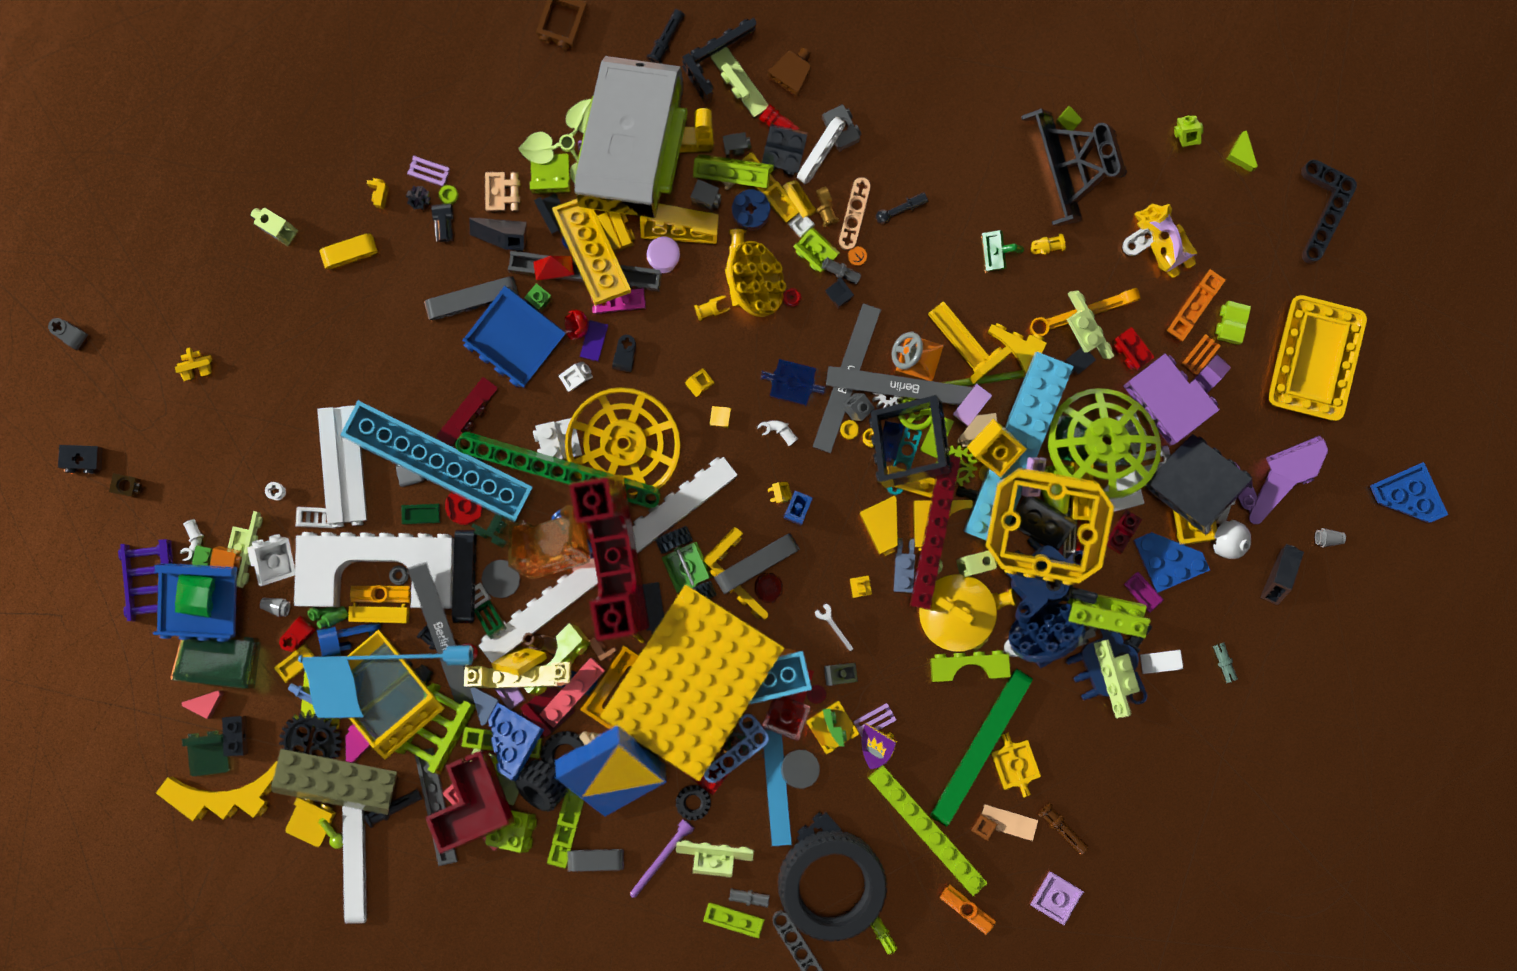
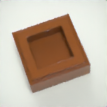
(984, 827)

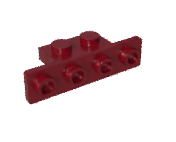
(465, 414)

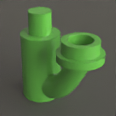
(329, 615)

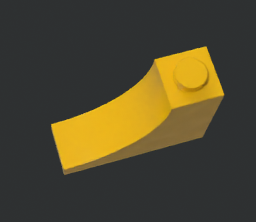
(921, 510)

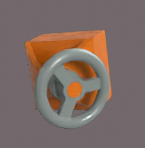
(917, 357)

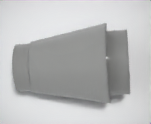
(1329, 537)
(276, 606)

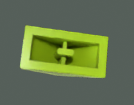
(1242, 153)

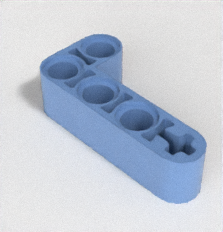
(733, 752)

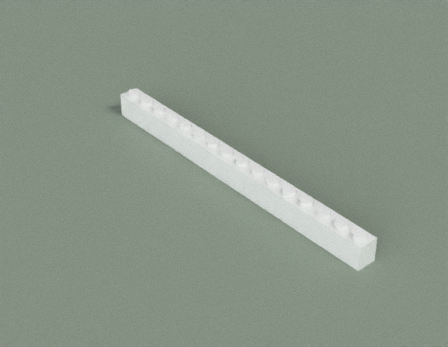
(584, 577)

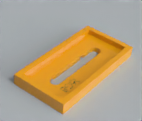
(594, 702)

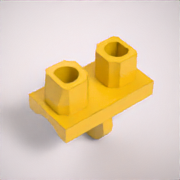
(185, 368)

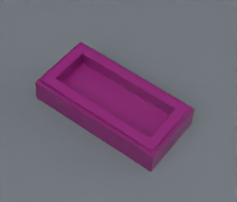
(1143, 592)

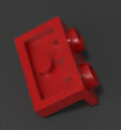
(1133, 349)

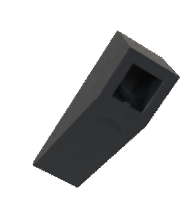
(502, 233)

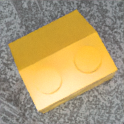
(996, 448)

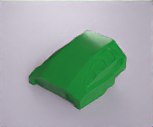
(194, 595)

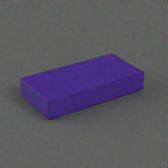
(594, 341)

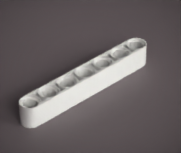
(354, 865)

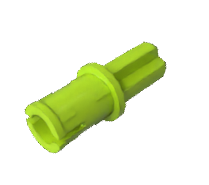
(883, 935)

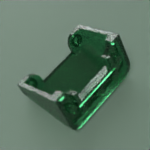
(217, 662)

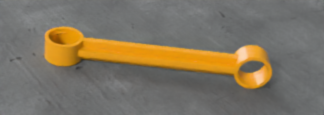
(1122, 299)

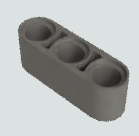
(595, 860)

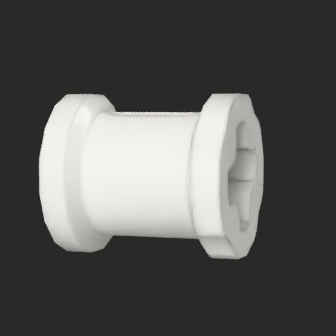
(272, 486)

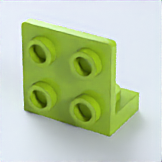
(552, 176)

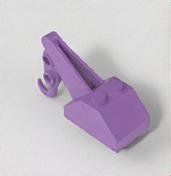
(1287, 468)

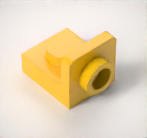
(380, 195)

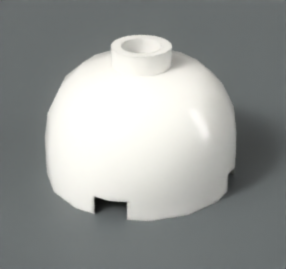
(1232, 540)

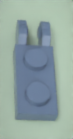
(904, 568)

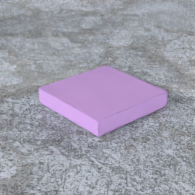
(1056, 898)

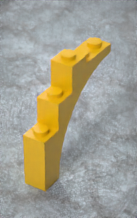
(1020, 348)
(194, 802)

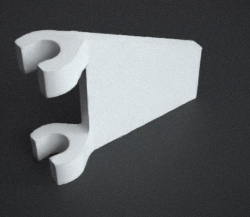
(827, 617)

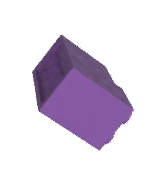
(1170, 399)

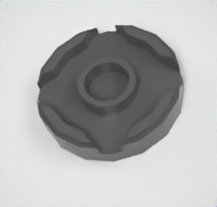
(500, 579)
(800, 769)

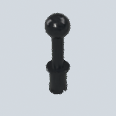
(883, 216)

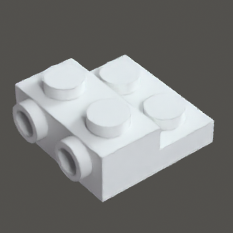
(552, 439)
(271, 559)

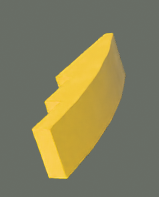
(776, 195)

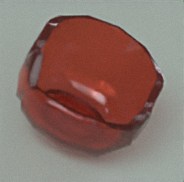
(768, 587)

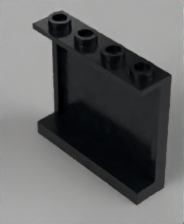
(1198, 483)

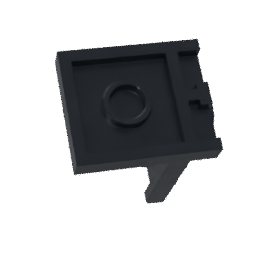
(691, 62)

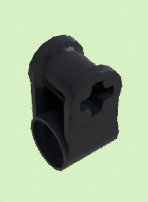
(623, 357)

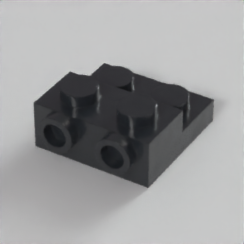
(784, 148)

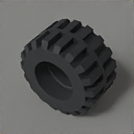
(555, 741)
(539, 786)

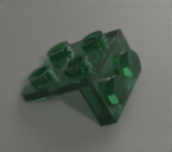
(206, 754)

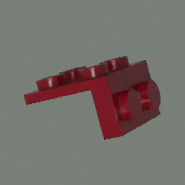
(537, 704)

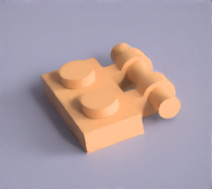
(495, 191)

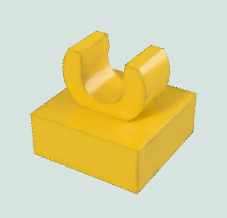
(781, 492)
(860, 586)

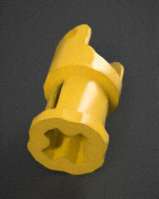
(737, 237)
(1046, 245)
(709, 308)
(1005, 599)

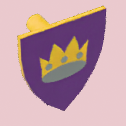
(877, 746)

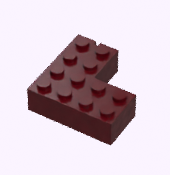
(480, 807)

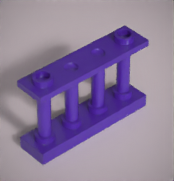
(163, 550)

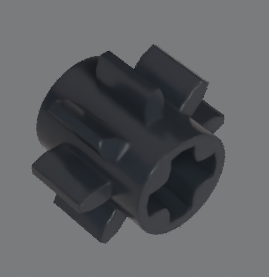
(418, 197)

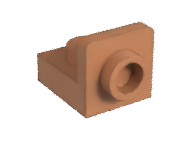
(599, 647)

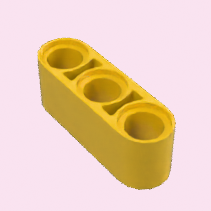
(348, 251)

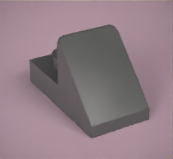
(840, 674)

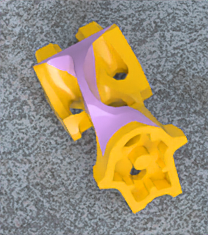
(1177, 245)

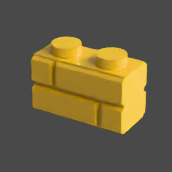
(616, 230)

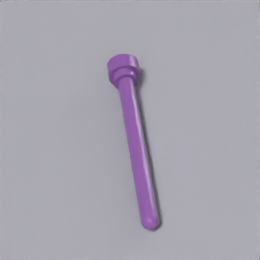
(684, 829)

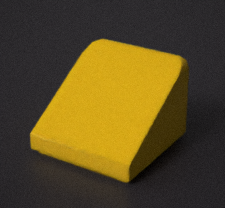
(699, 382)
(720, 416)

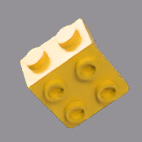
(305, 820)

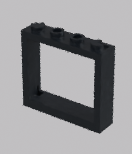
(919, 473)

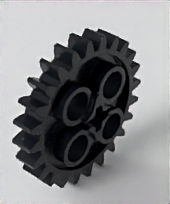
(293, 736)

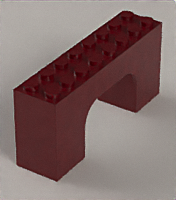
(620, 600)

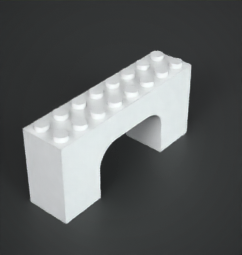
(325, 557)

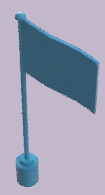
(334, 685)

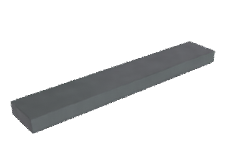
(434, 800)

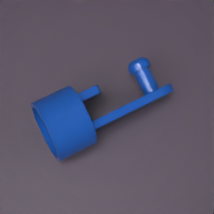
(329, 638)

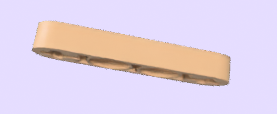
(856, 214)

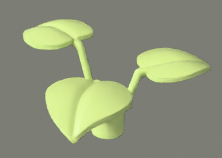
(539, 145)

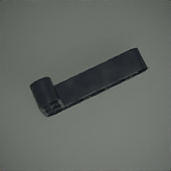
(1330, 209)

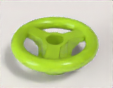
(912, 417)

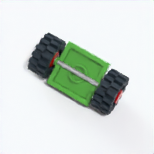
(685, 564)

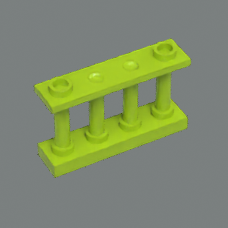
(1111, 615)
(445, 744)

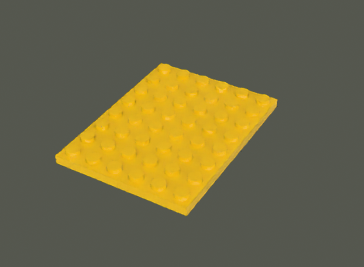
(692, 682)

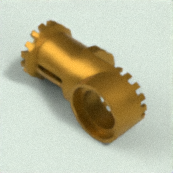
(826, 209)

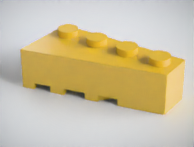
(681, 225)

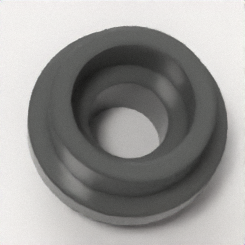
(392, 575)

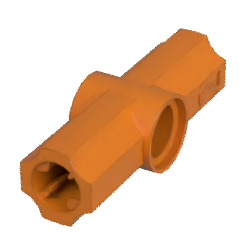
(976, 917)

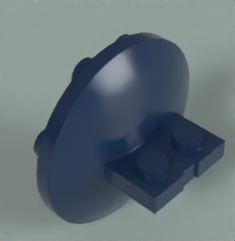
(1046, 635)

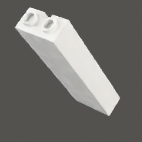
(341, 470)

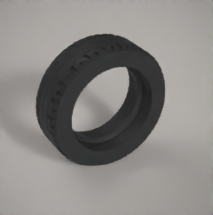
(851, 922)

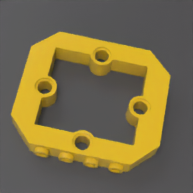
(1067, 572)

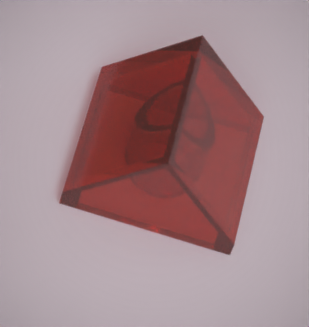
(786, 717)

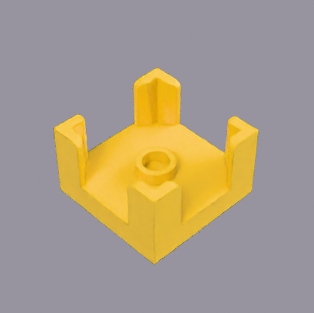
(820, 730)

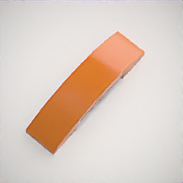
(1195, 305)

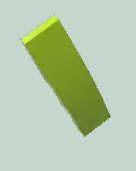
(565, 829)

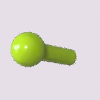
(336, 839)

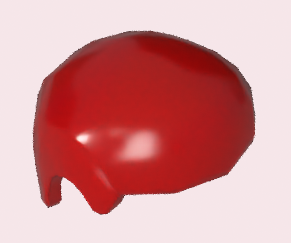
(576, 324)

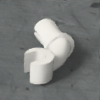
(782, 428)
(195, 538)

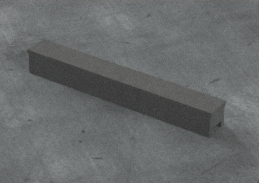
(636, 276)

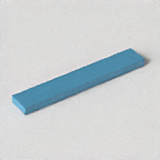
(776, 790)

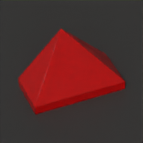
(553, 267)

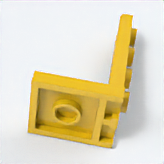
(965, 342)
(719, 553)

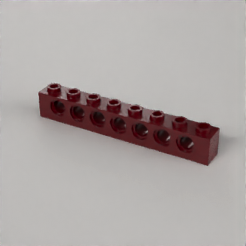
(934, 537)

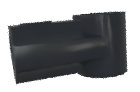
(443, 217)

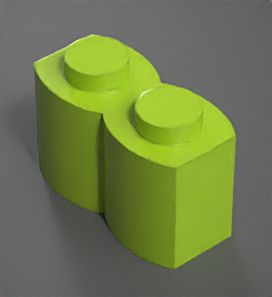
(1233, 322)

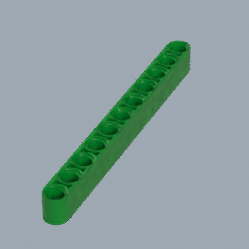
(549, 462)

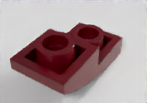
(1123, 531)

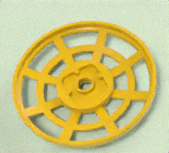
(624, 429)

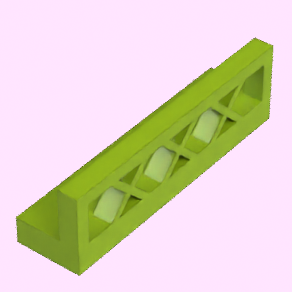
(732, 170)

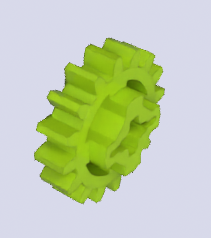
(965, 467)

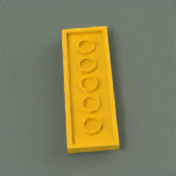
(591, 252)

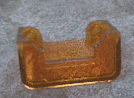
(548, 546)

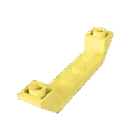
(538, 676)

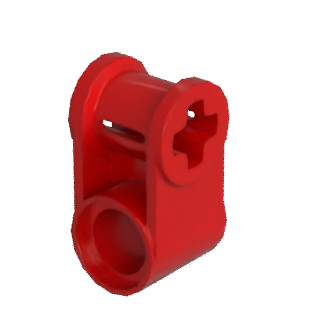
(299, 631)

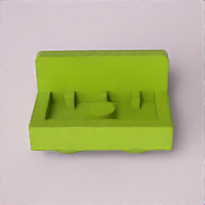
(815, 249)

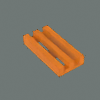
(1210, 342)

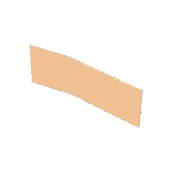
(1011, 822)

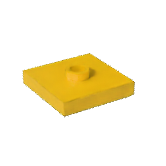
(519, 660)

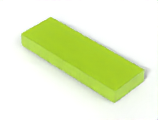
(733, 920)

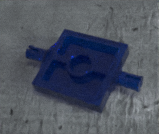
(792, 382)

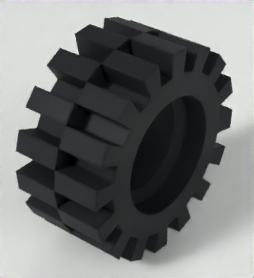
(685, 811)

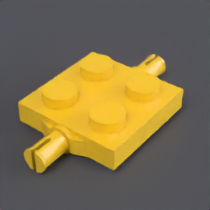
(1015, 764)

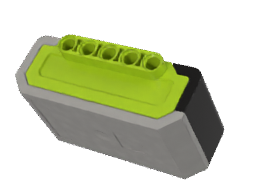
(631, 137)

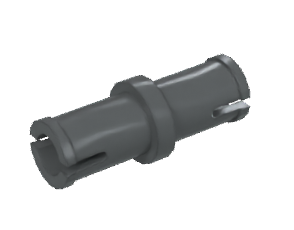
(841, 270)
(749, 897)

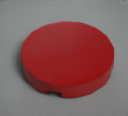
(461, 511)

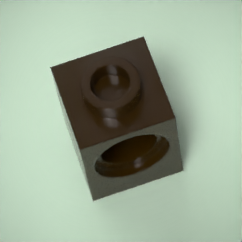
(117, 485)

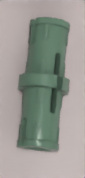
(1225, 662)

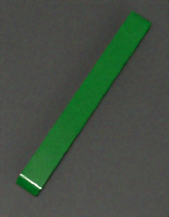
(981, 747)

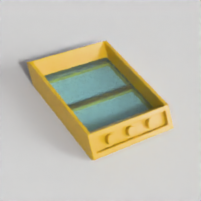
(389, 696)

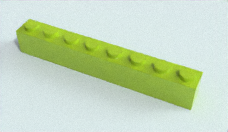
(927, 830)

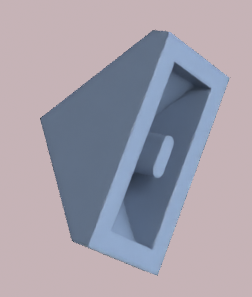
(484, 704)

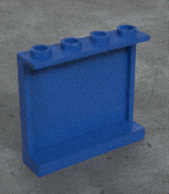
(513, 337)
(223, 616)

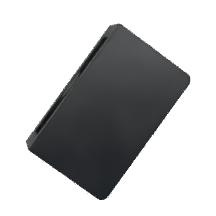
(545, 207)

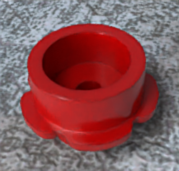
(791, 292)

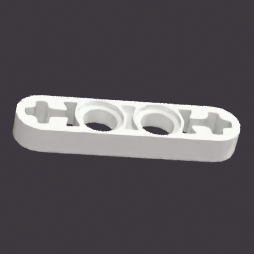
(821, 150)

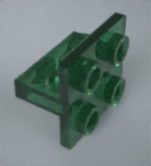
(496, 526)

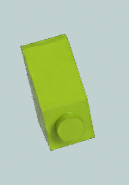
(929, 444)

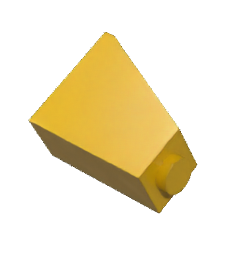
(882, 525)

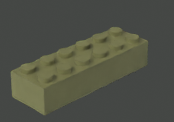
(334, 782)

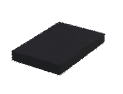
(1043, 522)

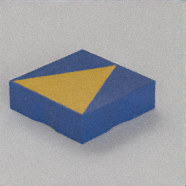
(610, 771)

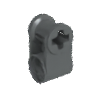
(69, 334)

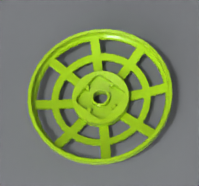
(1097, 448)

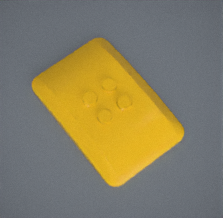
(1317, 358)

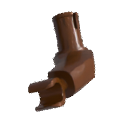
(541, 643)

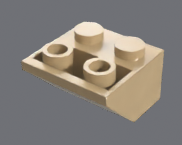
(975, 428)

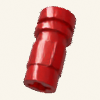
(774, 117)

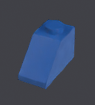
(798, 508)

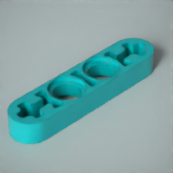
(901, 458)

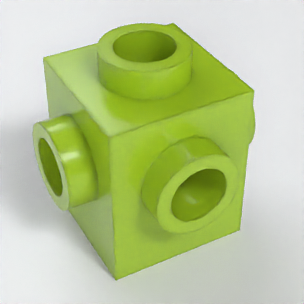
(1188, 130)

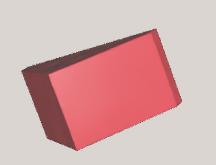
(204, 705)

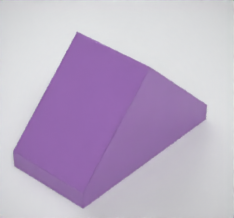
(1212, 373)

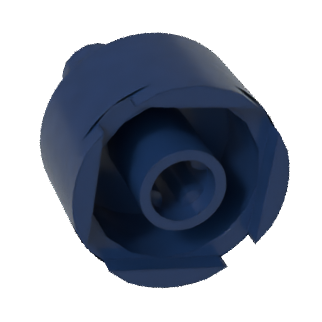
(757, 201)

